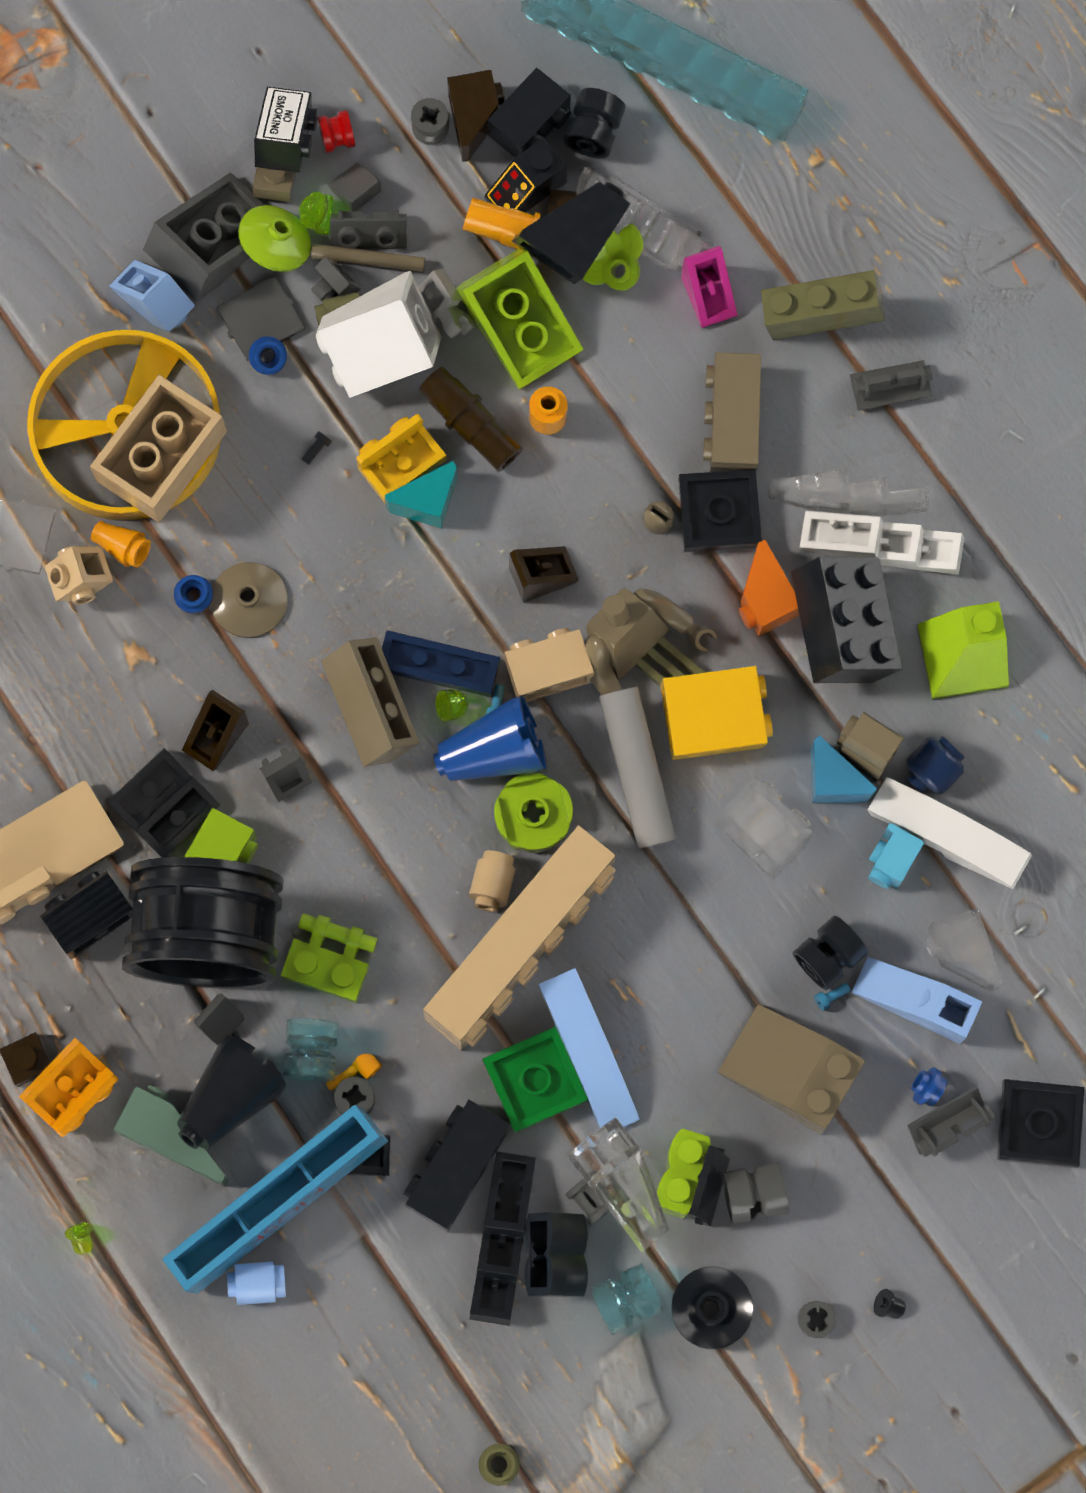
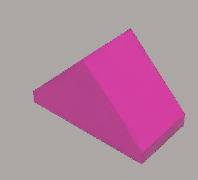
(709, 286)

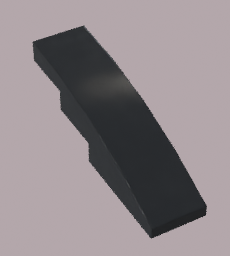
(502, 1238)

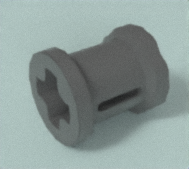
(581, 1194)

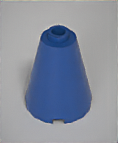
(493, 745)

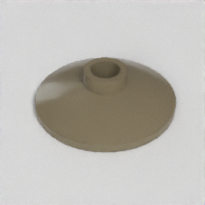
(252, 617)

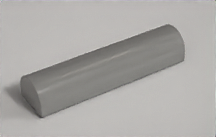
(637, 767)

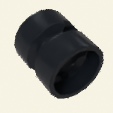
(596, 117)
(842, 945)

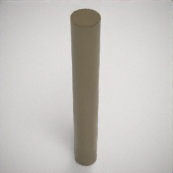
(368, 258)

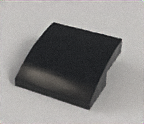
(163, 803)

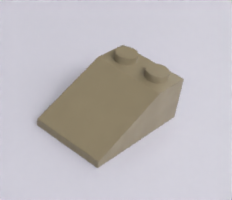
(791, 1068)

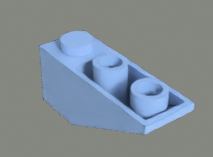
(918, 999)

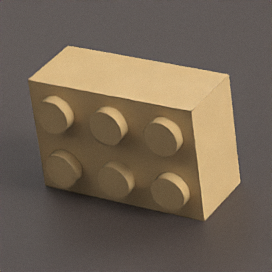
(158, 448)

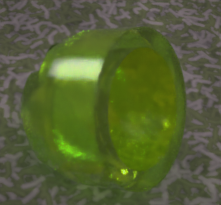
(451, 704)

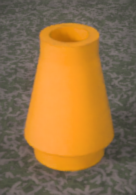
(123, 544)

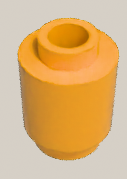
(545, 420)

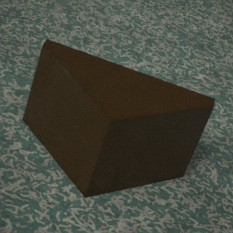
(541, 571)
(215, 730)

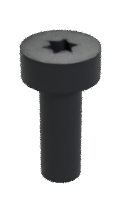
(316, 447)

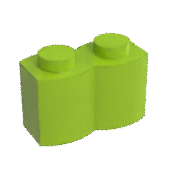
(684, 1167)

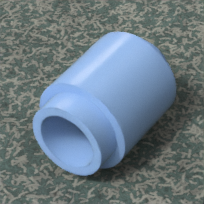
(256, 1283)

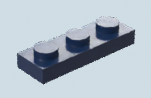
(440, 663)

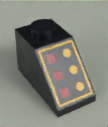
(529, 178)

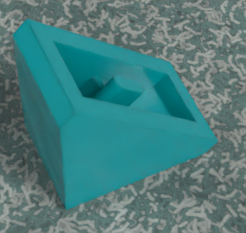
(426, 497)

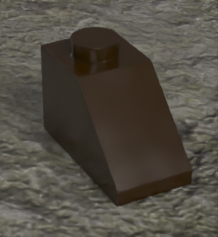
(472, 102)

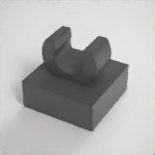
(335, 280)
(285, 774)

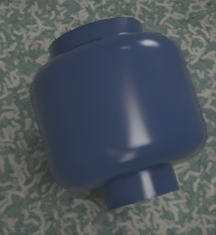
(935, 765)

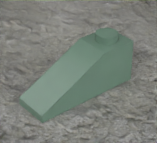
(153, 1124)

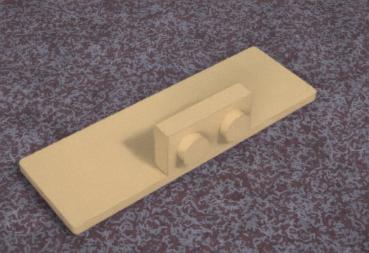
(52, 847)

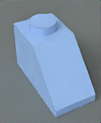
(153, 295)

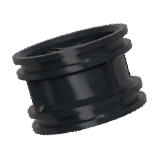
(203, 922)

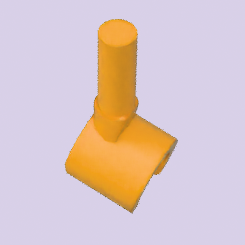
(365, 1064)

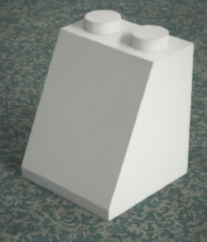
(380, 336)

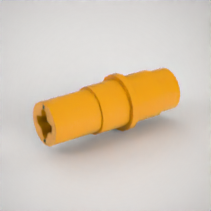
(497, 222)

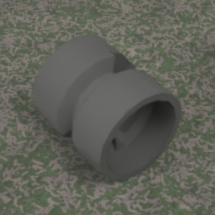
(755, 1193)

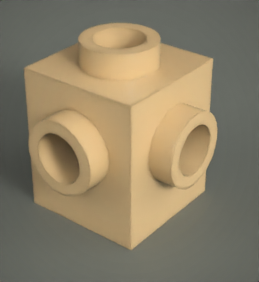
(78, 574)

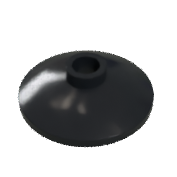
(733, 1301)

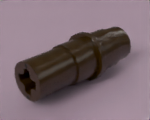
(470, 418)

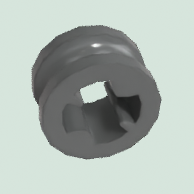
(829, 1319)

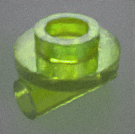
(316, 212)

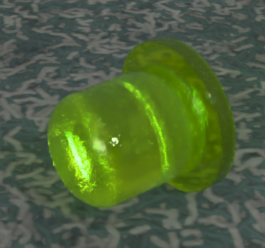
(80, 1237)

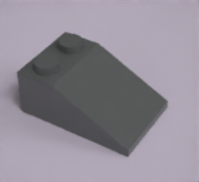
(201, 238)

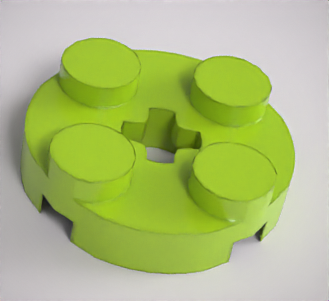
(514, 801)

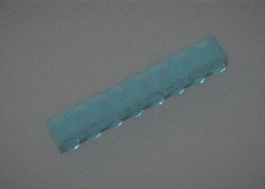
(678, 60)

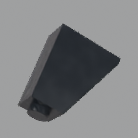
(575, 231)

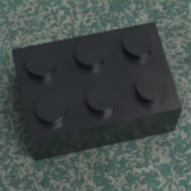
(846, 620)

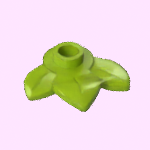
(618, 250)

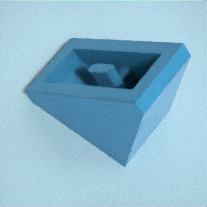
(835, 778)

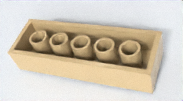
(520, 938)

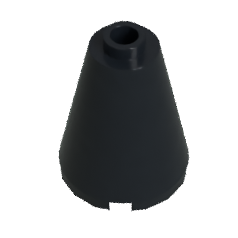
(228, 1093)

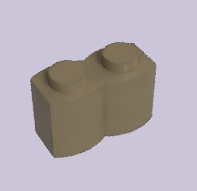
(869, 744)

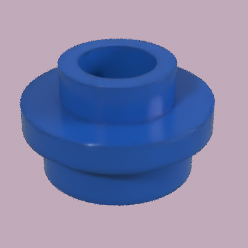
(278, 360)
(189, 583)
(928, 1087)

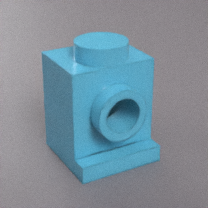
(893, 858)

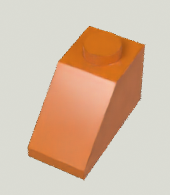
(768, 595)

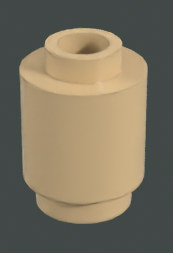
(492, 881)

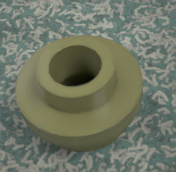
(512, 1464)

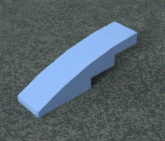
(588, 1049)

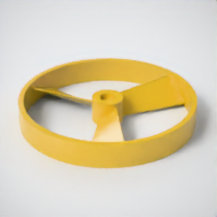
(155, 358)

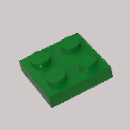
(535, 1080)

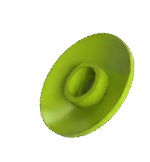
(274, 238)

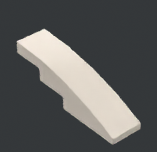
(893, 543)
(950, 833)

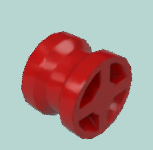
(336, 131)

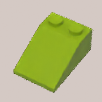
(519, 317)

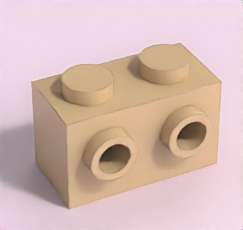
(548, 665)

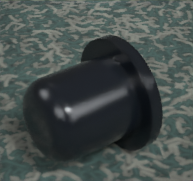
(888, 1305)

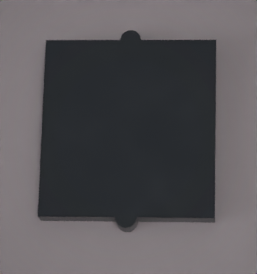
(709, 1186)

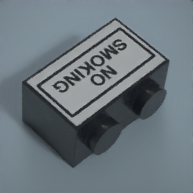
(284, 129)

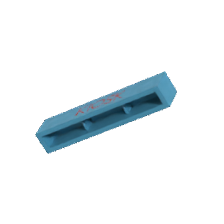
(275, 1200)

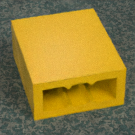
(715, 712)

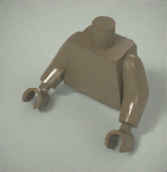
(629, 629)

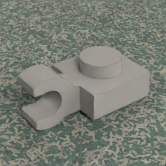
(442, 303)

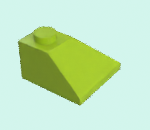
(965, 650)

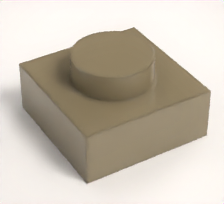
(273, 184)

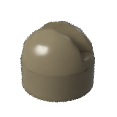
(655, 523)

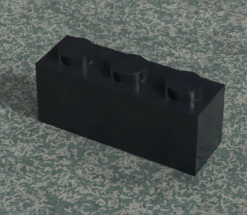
(456, 1164)

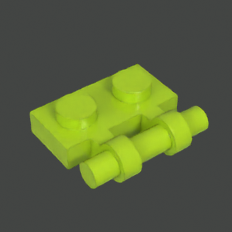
(325, 969)

